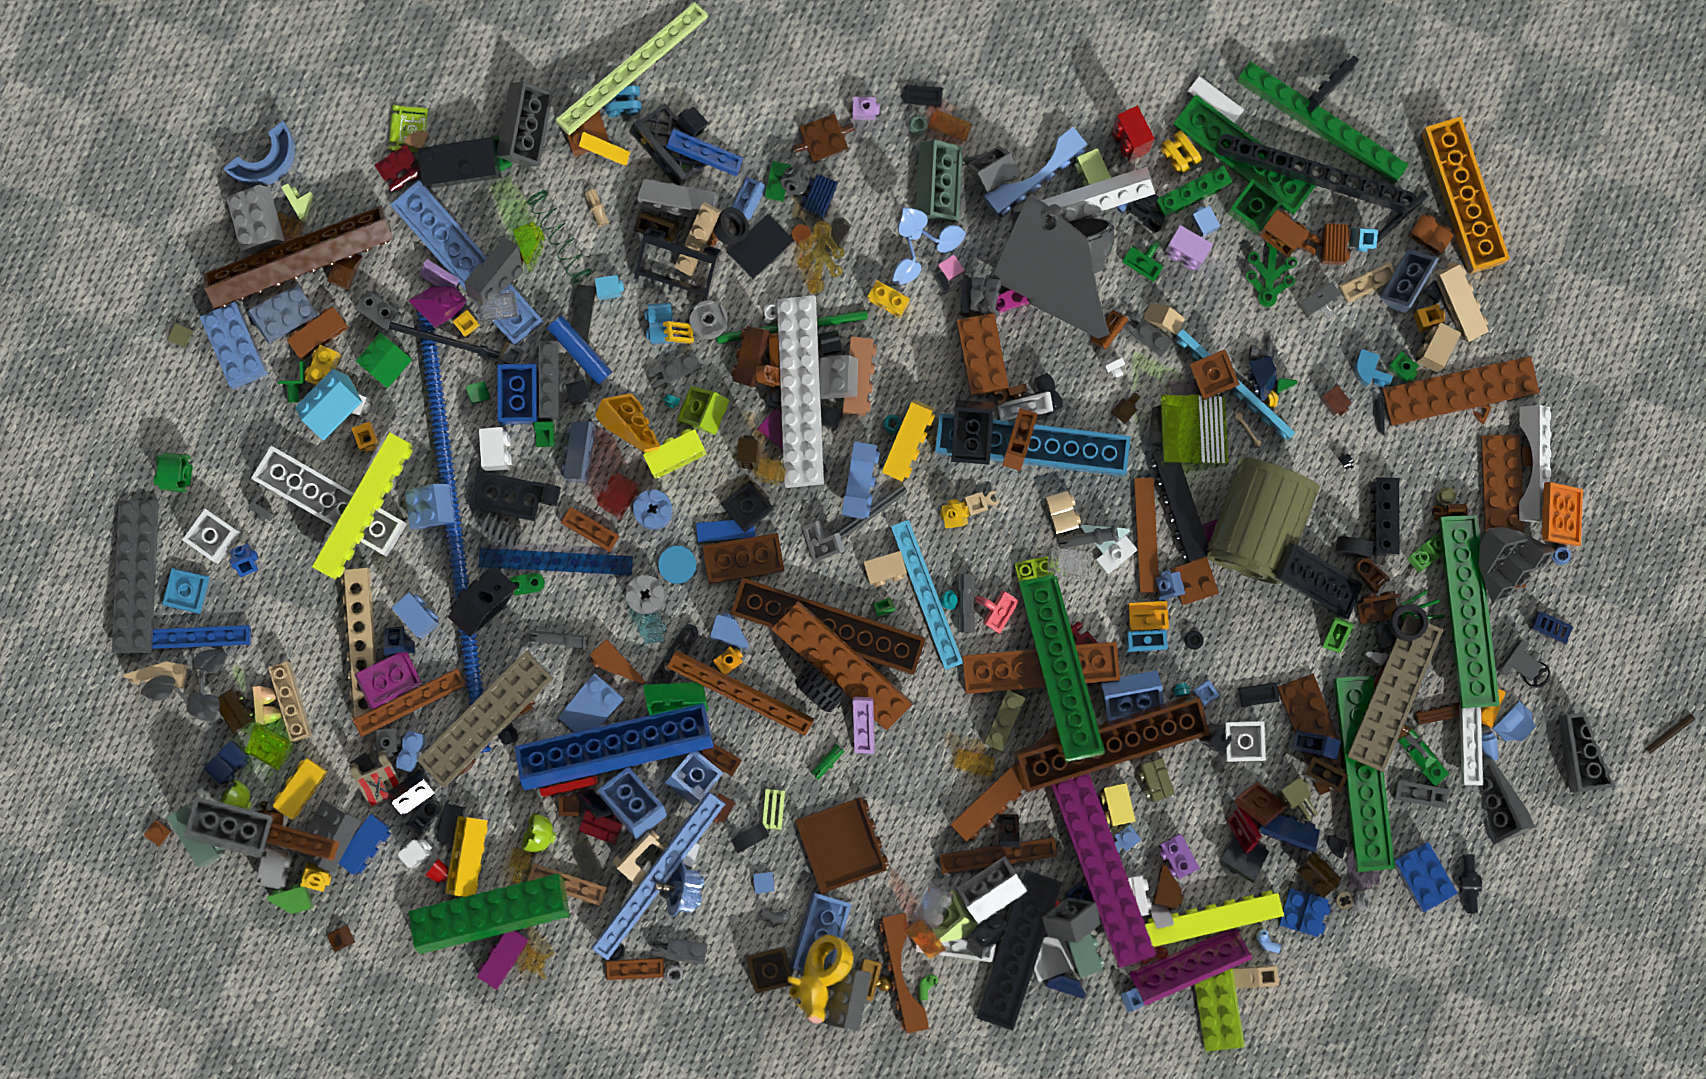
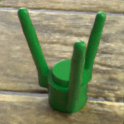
(1422, 606)

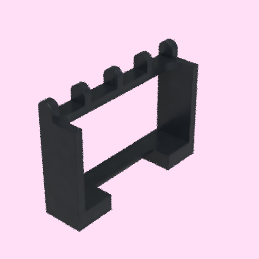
(706, 254)

